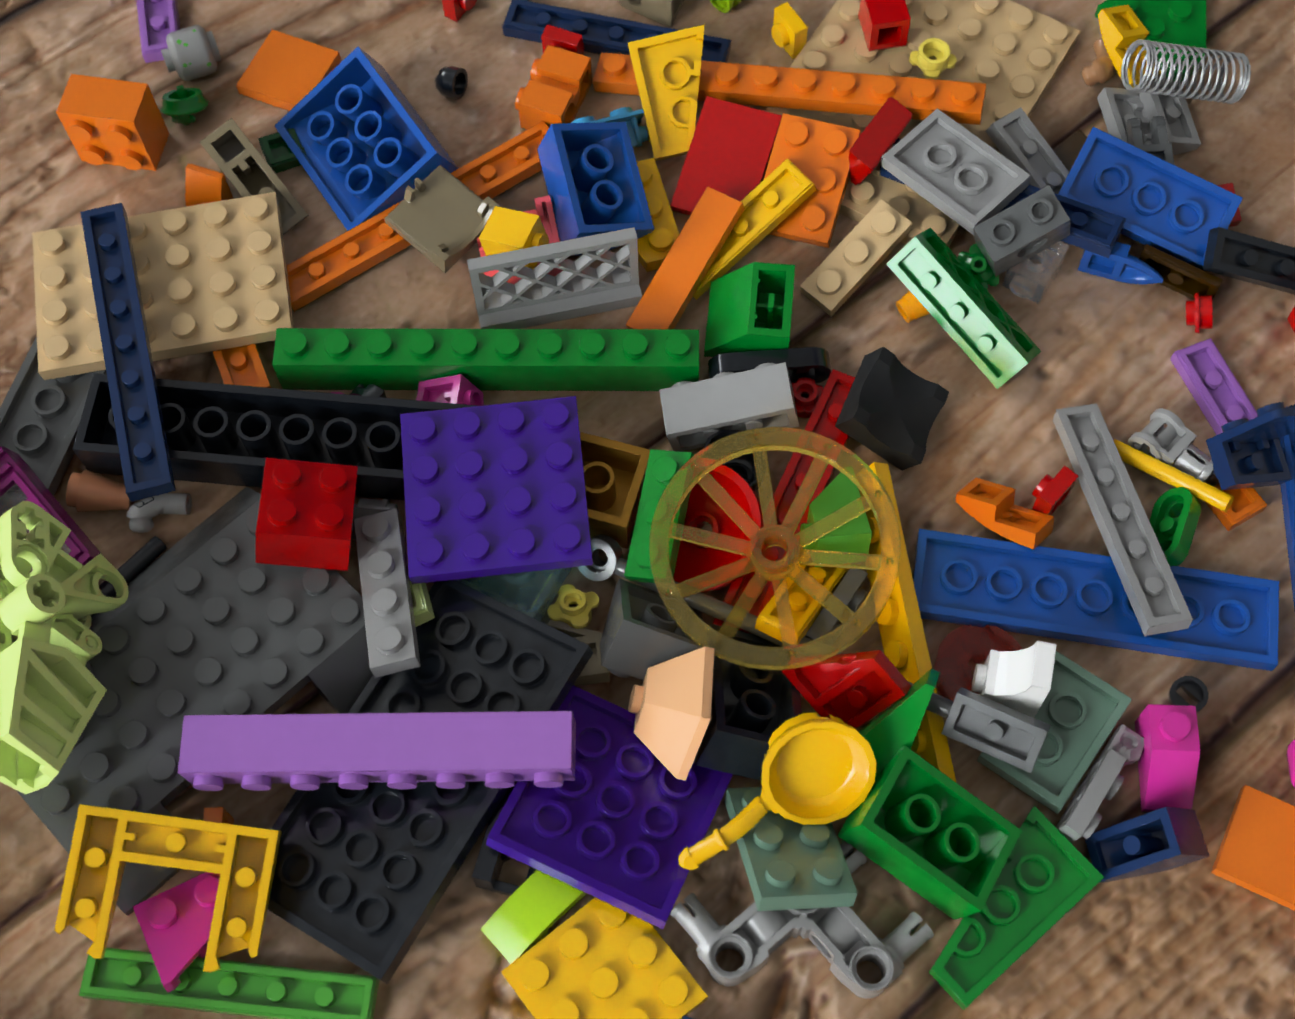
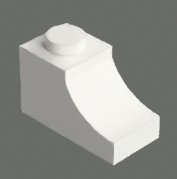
(1017, 677)

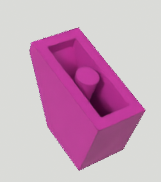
(1168, 757)

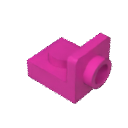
(450, 389)

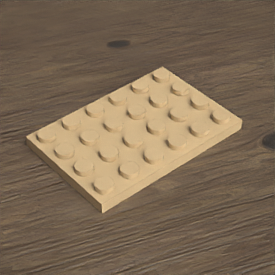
(204, 274)

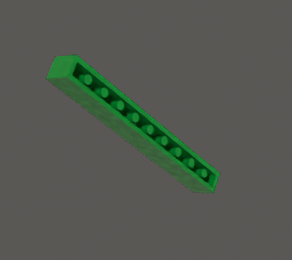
(487, 358)

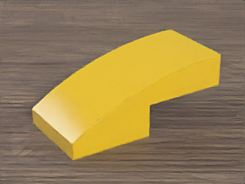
(1119, 30)

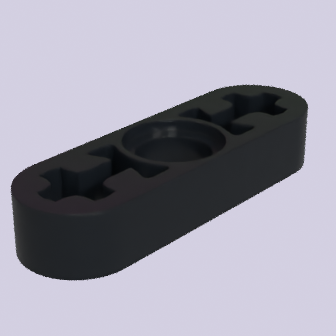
(800, 362)

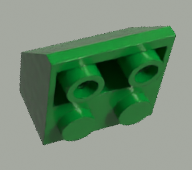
(750, 309)

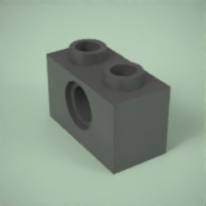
(1022, 230)

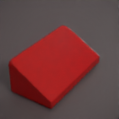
(877, 139)

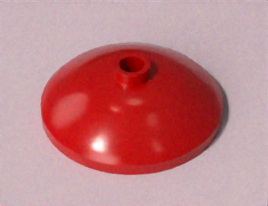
(703, 510)

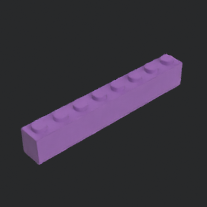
(378, 749)

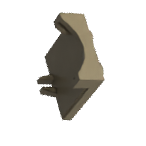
(441, 217)

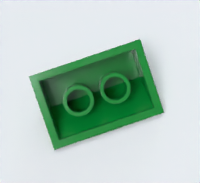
(932, 835)

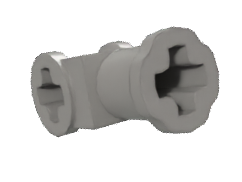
(1172, 445)

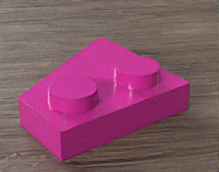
(178, 925)

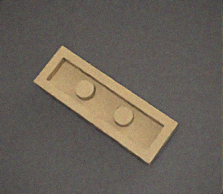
(856, 257)

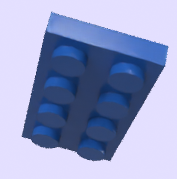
(1157, 198)

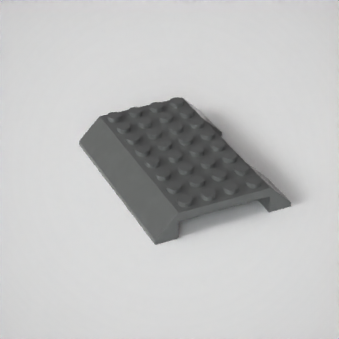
(201, 639)

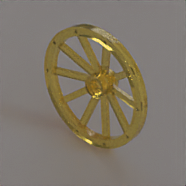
(759, 442)

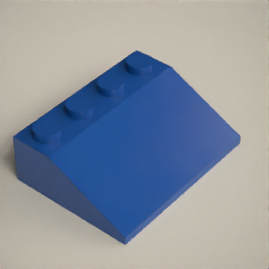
(361, 140)

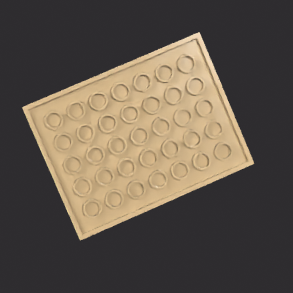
(993, 44)

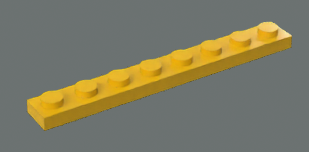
(905, 637)

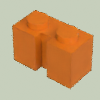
(555, 88)

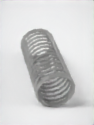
(1152, 55)

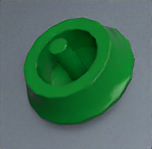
(183, 103)

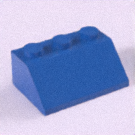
(593, 180)

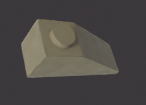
(250, 171)

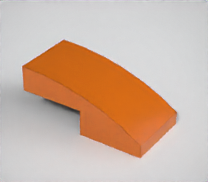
(995, 509)

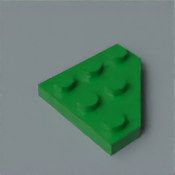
(1169, 22)

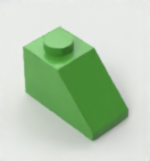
(850, 537)

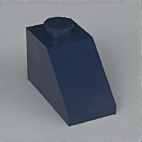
(1147, 844)

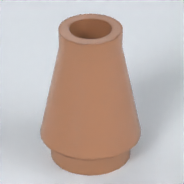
(96, 493)

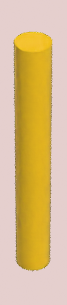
(1174, 476)

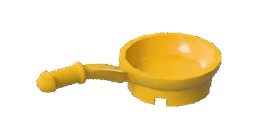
(810, 776)

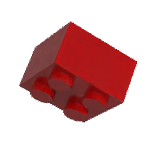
(306, 514)

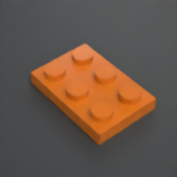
(823, 156)

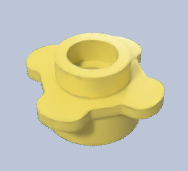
(933, 57)
(578, 616)

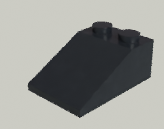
(745, 713)

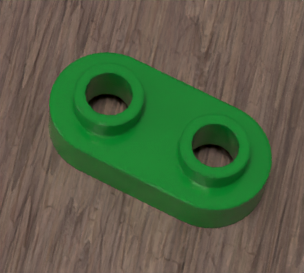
(1175, 522)

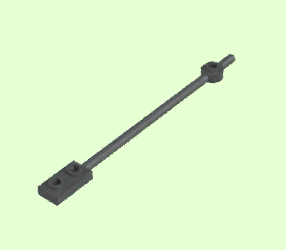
(969, 717)

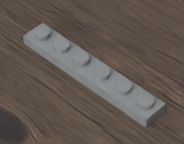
(1122, 521)

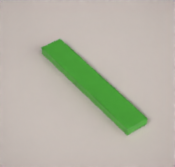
(233, 989)

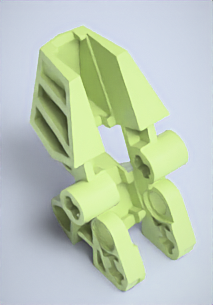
(44, 647)

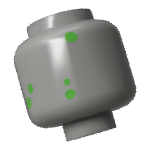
(191, 53)

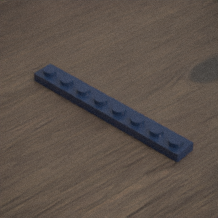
(127, 354)

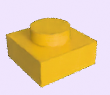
(789, 30)

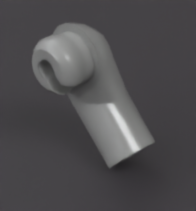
(168, 503)

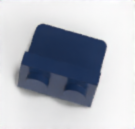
(1250, 450)

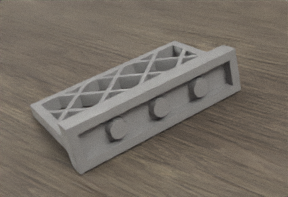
(570, 294)

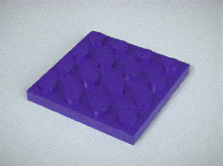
(494, 490)
(618, 821)

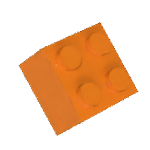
(113, 122)

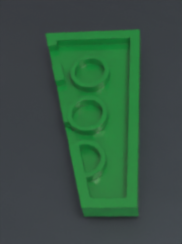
(1030, 896)

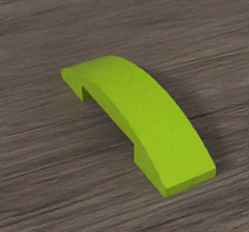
(529, 914)

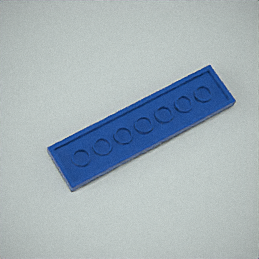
(1084, 600)

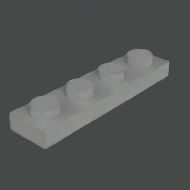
(386, 593)

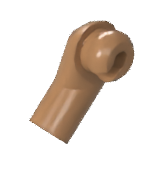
(1101, 68)

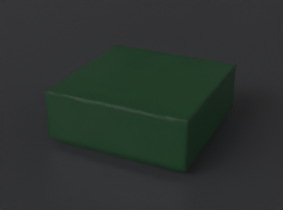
(278, 153)

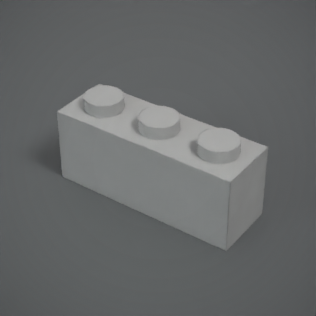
(728, 402)

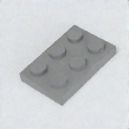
(955, 170)

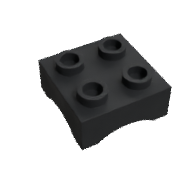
(891, 409)

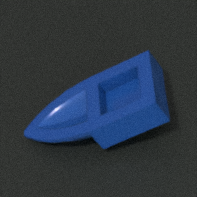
(1119, 266)

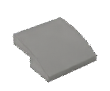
(1120, 104)

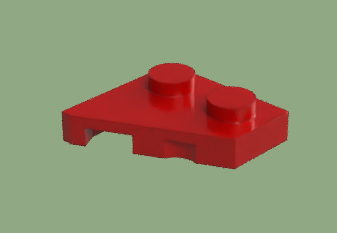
(850, 685)

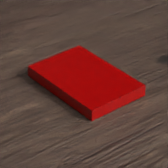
(726, 153)

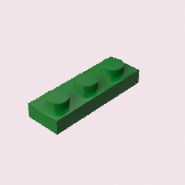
(660, 470)

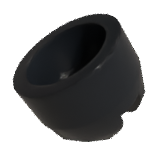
(452, 82)
(1193, 688)

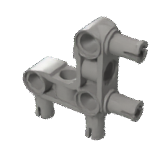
(833, 930)

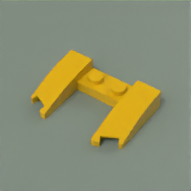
(111, 837)

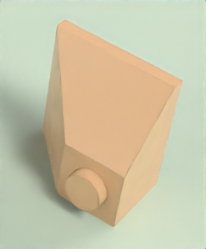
(675, 708)

